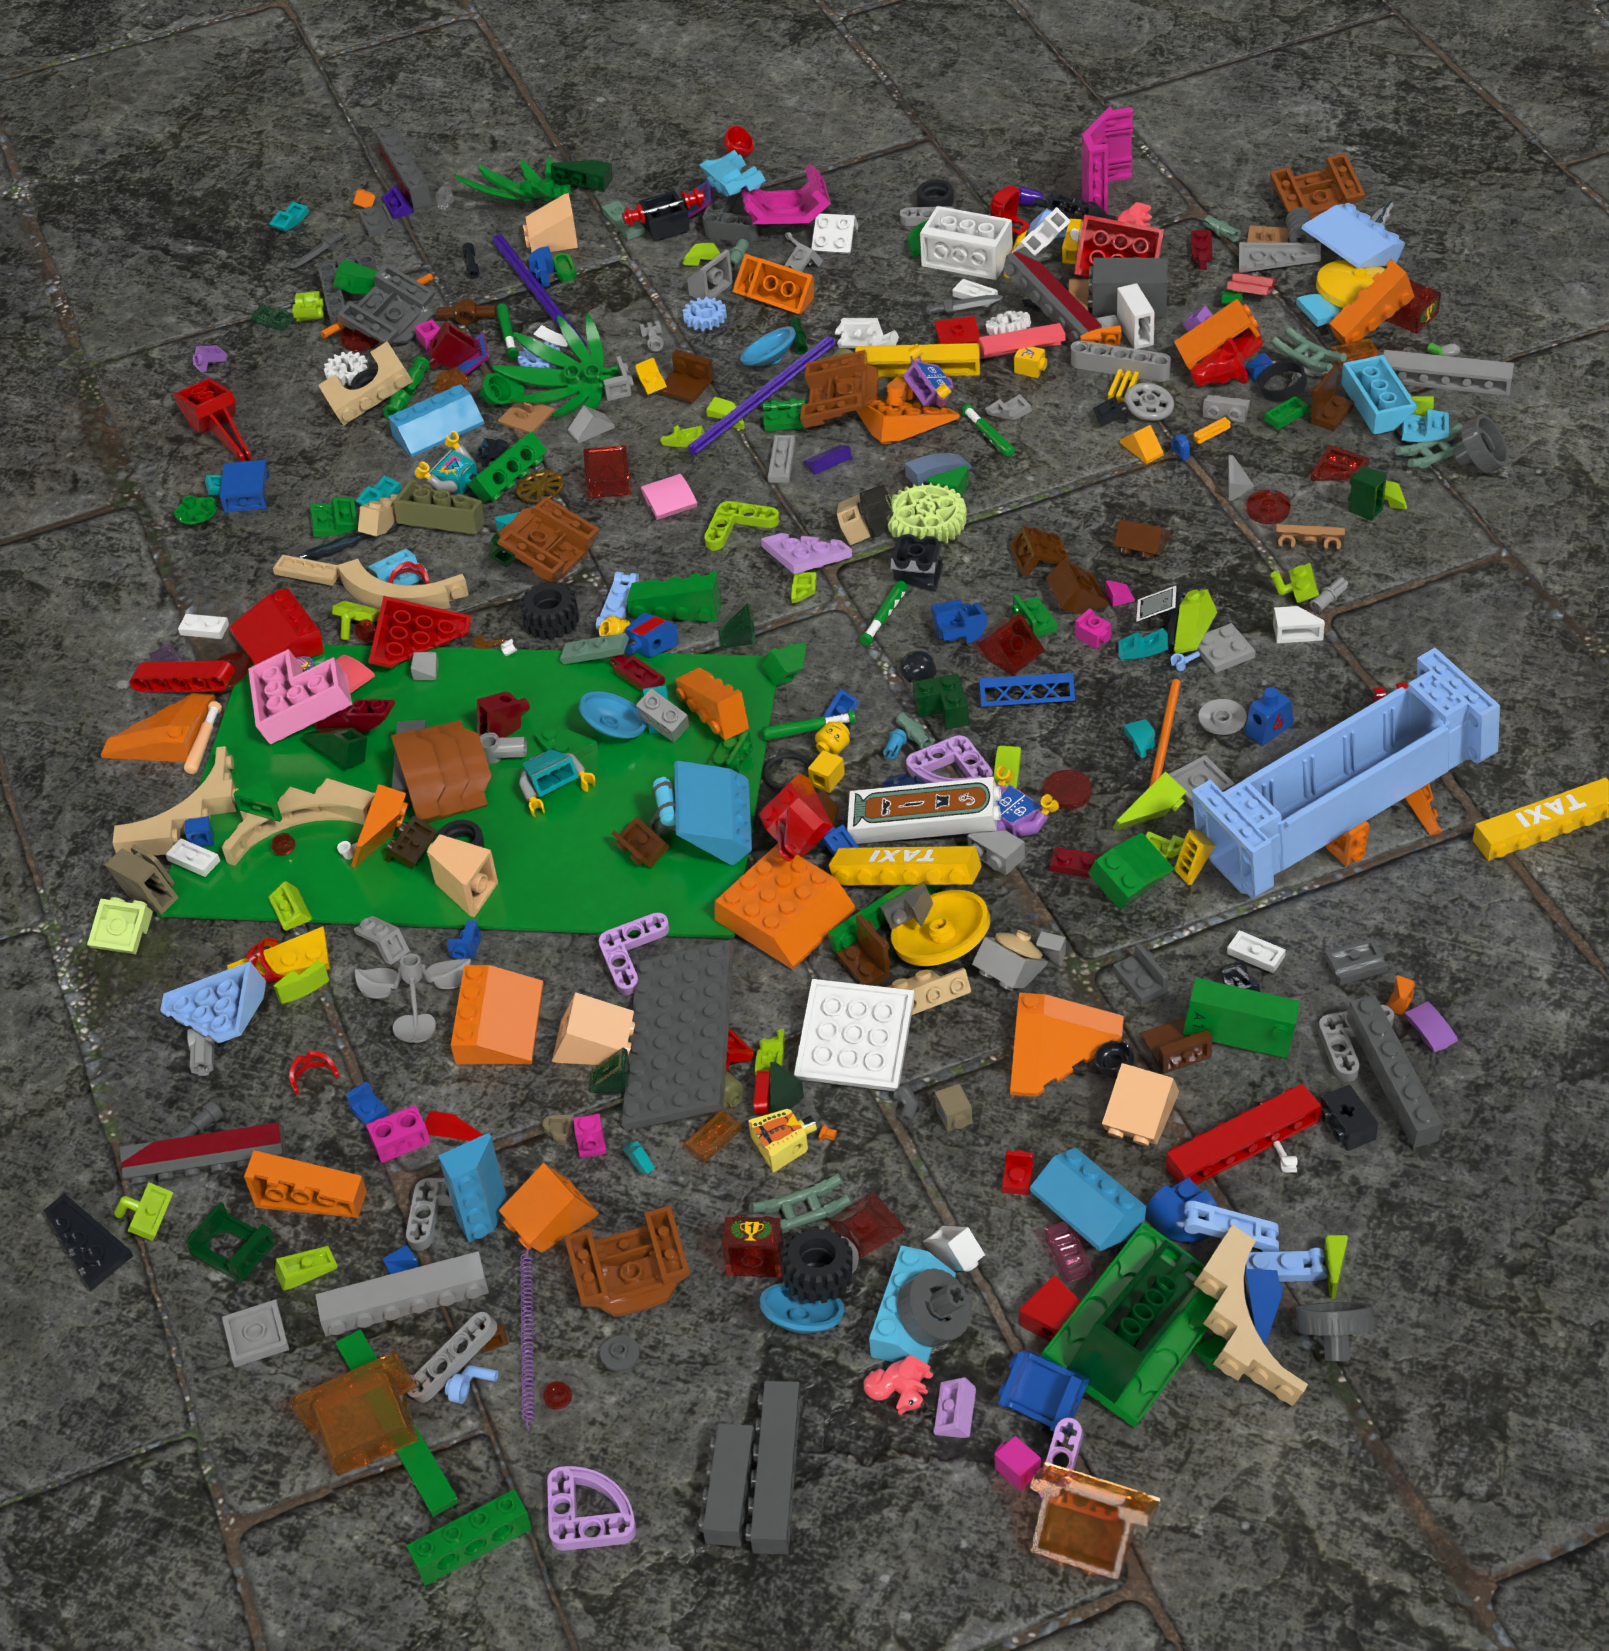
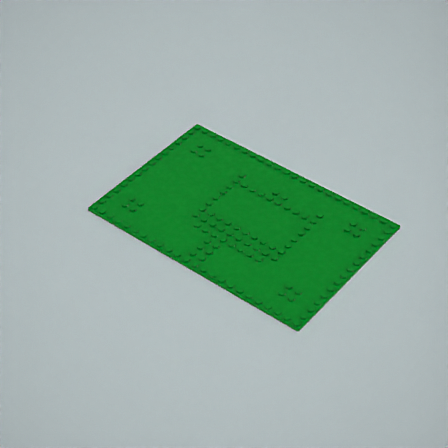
(549, 868)

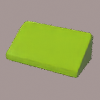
(289, 906)

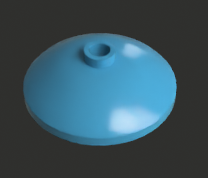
(769, 347)
(611, 715)
(799, 1315)

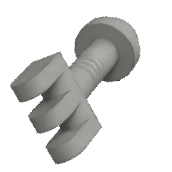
(654, 342)

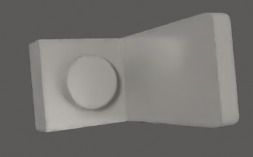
(803, 256)
(619, 386)
(386, 936)

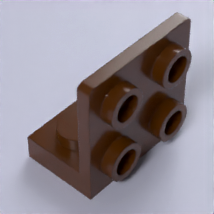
(689, 377)
(1327, 408)
(1035, 545)
(868, 958)
(1175, 1050)

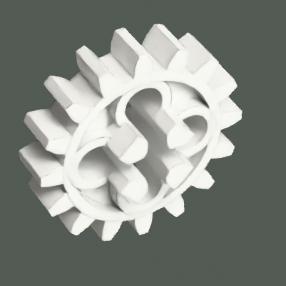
(1008, 322)
(346, 366)

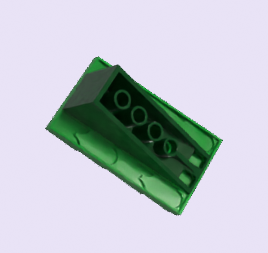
(1135, 1325)

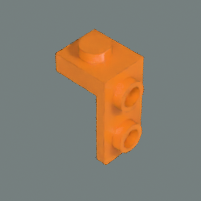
(1351, 845)

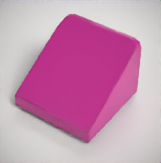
(1118, 593)

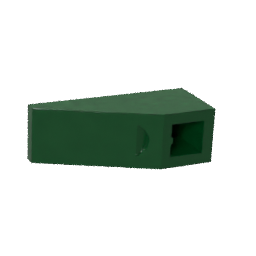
(585, 174)
(341, 744)

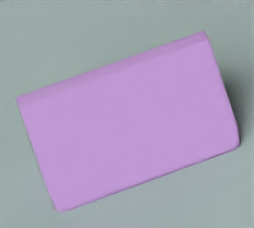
(955, 1408)

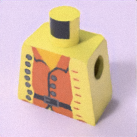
(781, 1137)

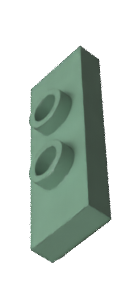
(614, 213)
(594, 648)

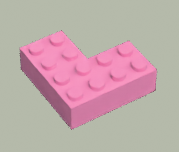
(293, 699)

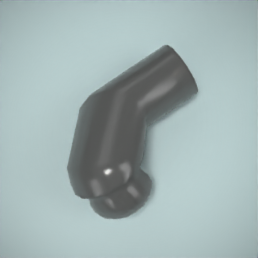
(909, 1101)

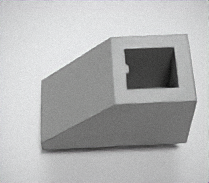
(998, 849)

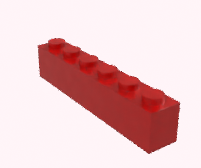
(1244, 1136)

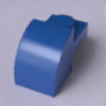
(541, 264)

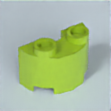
(308, 306)

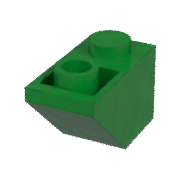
(784, 663)

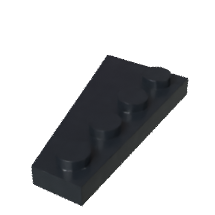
(87, 1242)

